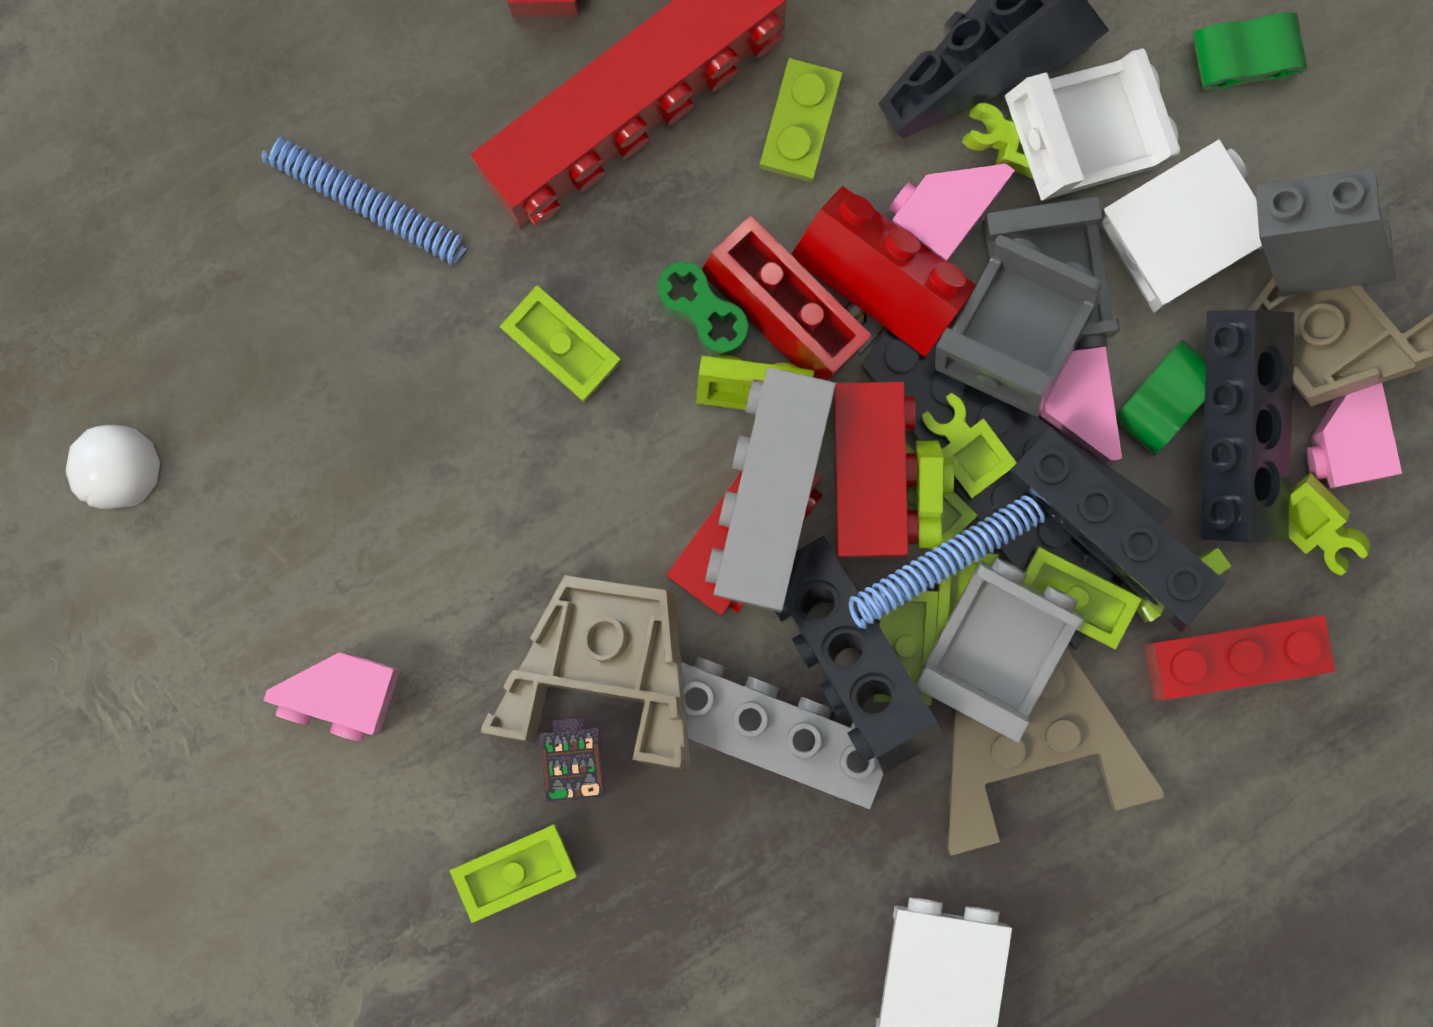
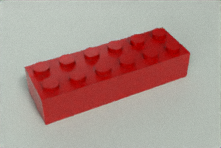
(621, 99)

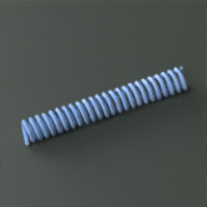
(278, 146)
(902, 589)

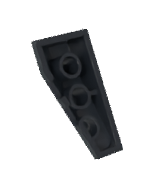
(989, 55)

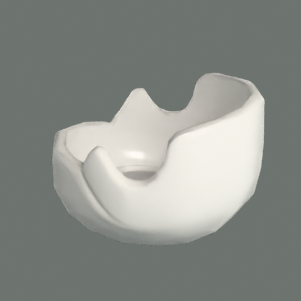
(112, 467)

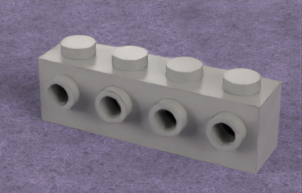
(773, 488)
(775, 734)

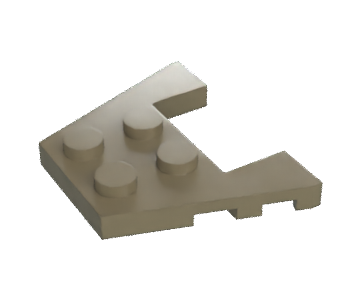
(1346, 341)
(607, 644)
(1062, 727)

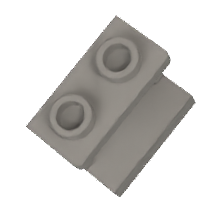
(999, 647)

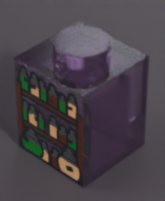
(572, 761)

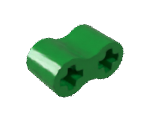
(1250, 51)
(702, 309)
(1165, 398)

